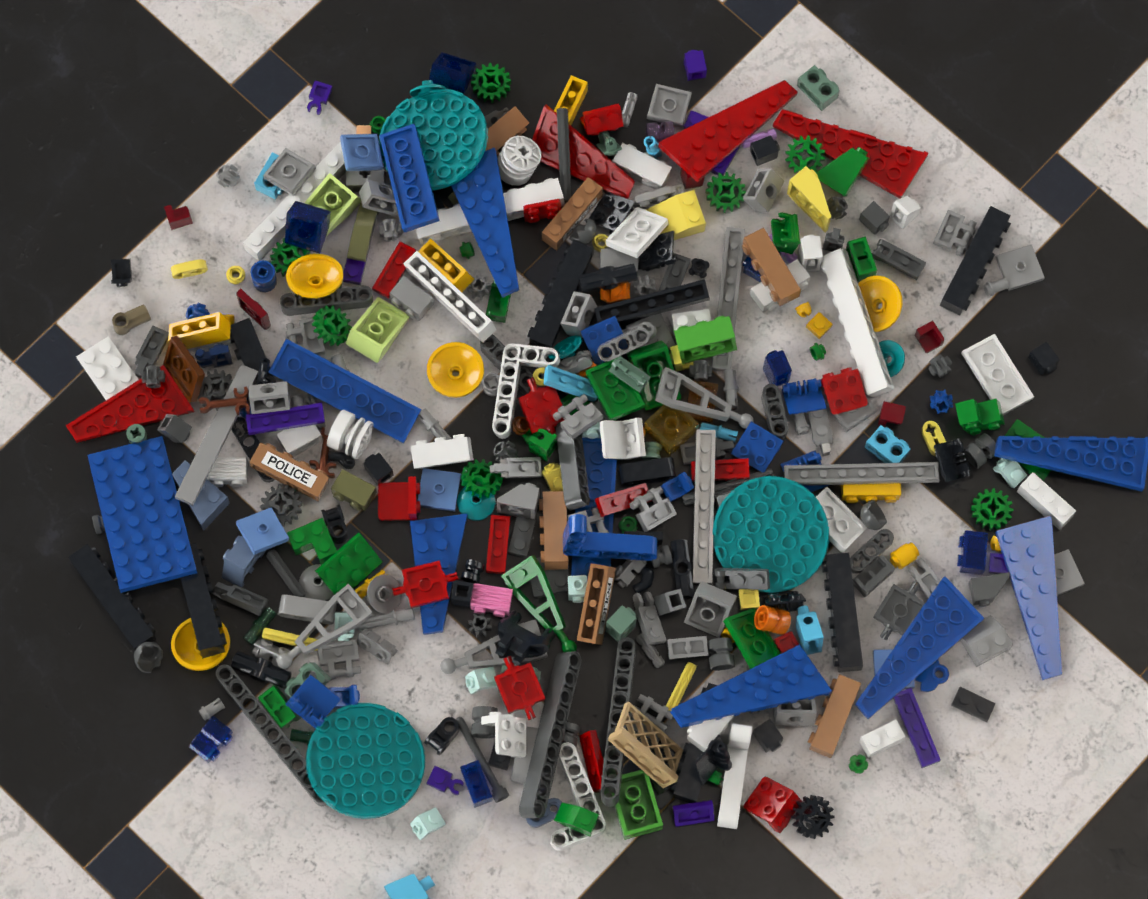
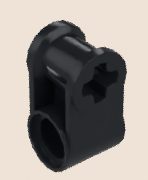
(335, 521)
(442, 736)

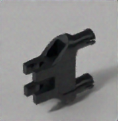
(521, 640)

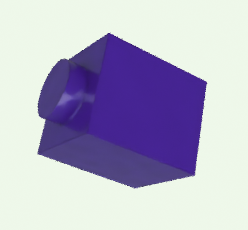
(695, 65)

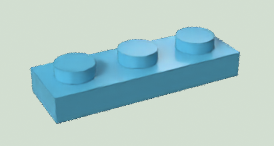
(568, 382)

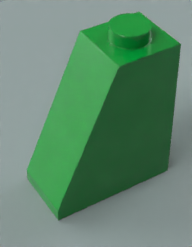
(844, 170)

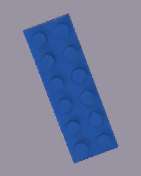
(409, 178)

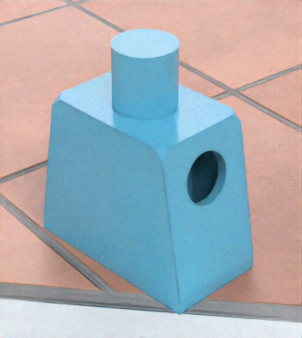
(809, 631)
(409, 888)

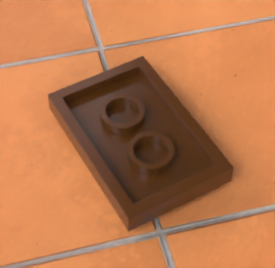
(184, 369)

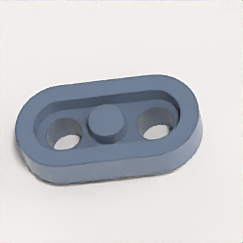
(548, 816)

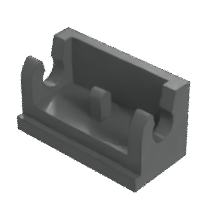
(873, 575)

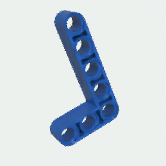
(605, 545)

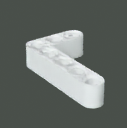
(513, 381)
(733, 779)
(581, 799)

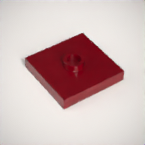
(253, 309)

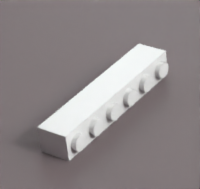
(450, 296)

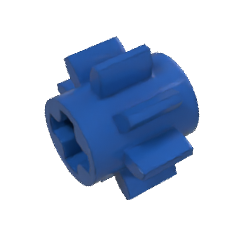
(196, 311)
(941, 401)

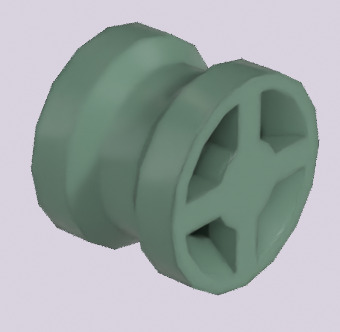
(140, 436)
(652, 451)

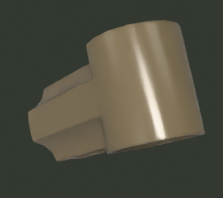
(132, 318)

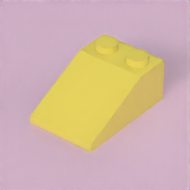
(809, 196)
(682, 214)

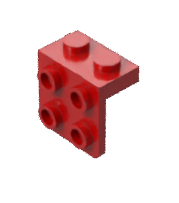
(602, 119)
(541, 210)
(844, 391)
(398, 500)
(772, 803)

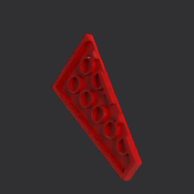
(584, 156)
(131, 406)

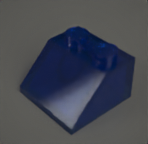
(452, 72)
(307, 226)

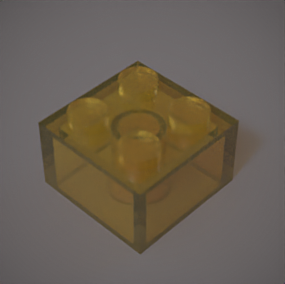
(670, 428)

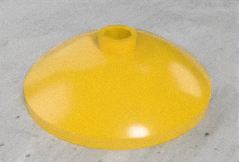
(314, 276)
(881, 290)
(455, 358)
(186, 648)

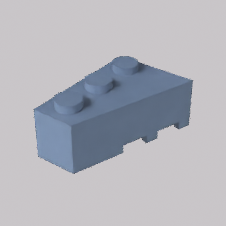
(209, 501)
(239, 562)

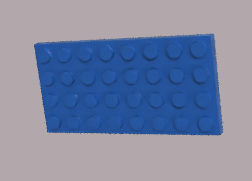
(141, 514)

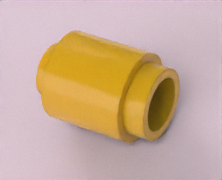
(904, 555)

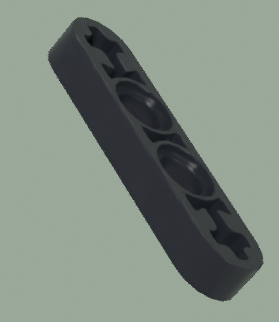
(249, 450)

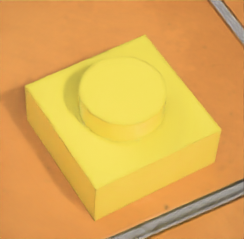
(748, 599)

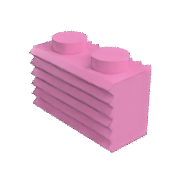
(491, 599)

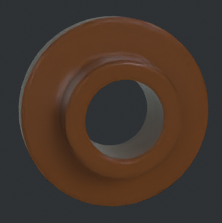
(520, 425)

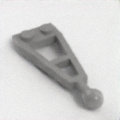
(669, 389)
(354, 607)
(448, 665)

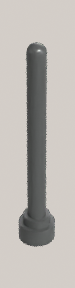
(498, 791)

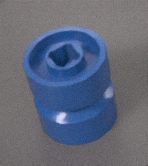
(263, 280)

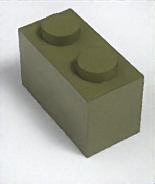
(353, 490)

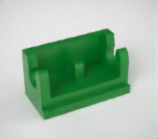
(785, 233)
(497, 306)
(543, 447)
(274, 702)

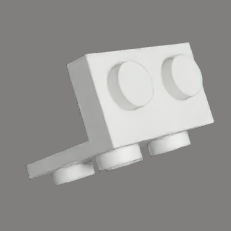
(622, 439)
(509, 733)

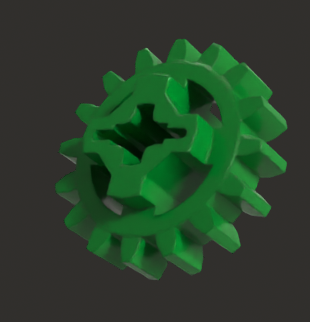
(491, 90)
(817, 158)
(720, 185)
(284, 252)
(331, 325)
(481, 479)
(1000, 509)

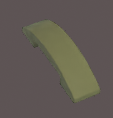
(362, 234)

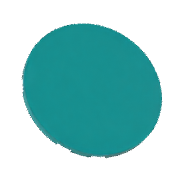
(449, 131)
(772, 527)
(365, 761)

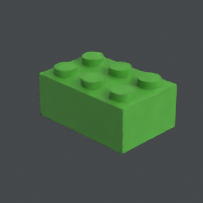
(705, 339)
(637, 806)

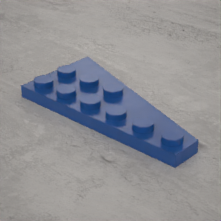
(435, 541)

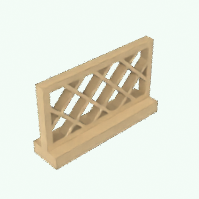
(640, 752)

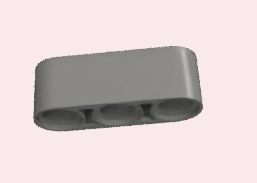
(633, 343)
(304, 609)
(521, 765)

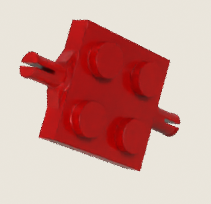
(540, 406)
(425, 584)
(519, 688)

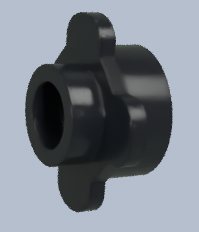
(699, 263)

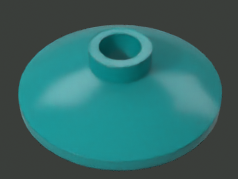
(427, 85)
(567, 347)
(896, 352)
(478, 510)

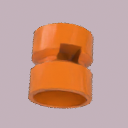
(772, 619)

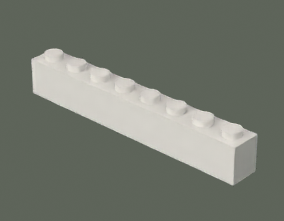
(454, 223)
(274, 226)
(857, 323)

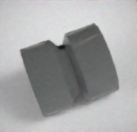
(980, 451)
(720, 654)
(479, 730)

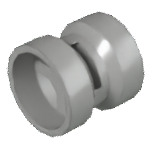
(492, 380)

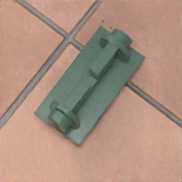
(607, 144)
(629, 373)

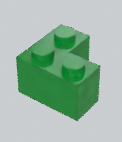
(979, 416)
(313, 536)

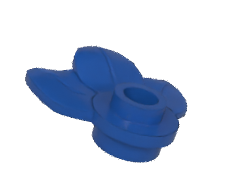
(929, 678)

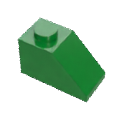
(577, 818)

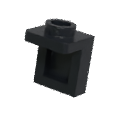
(121, 272)

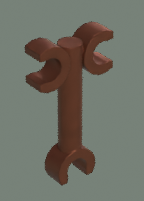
(239, 401)
(322, 465)

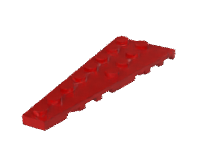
(716, 137)
(889, 164)

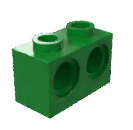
(861, 258)

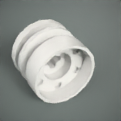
(518, 160)
(354, 436)

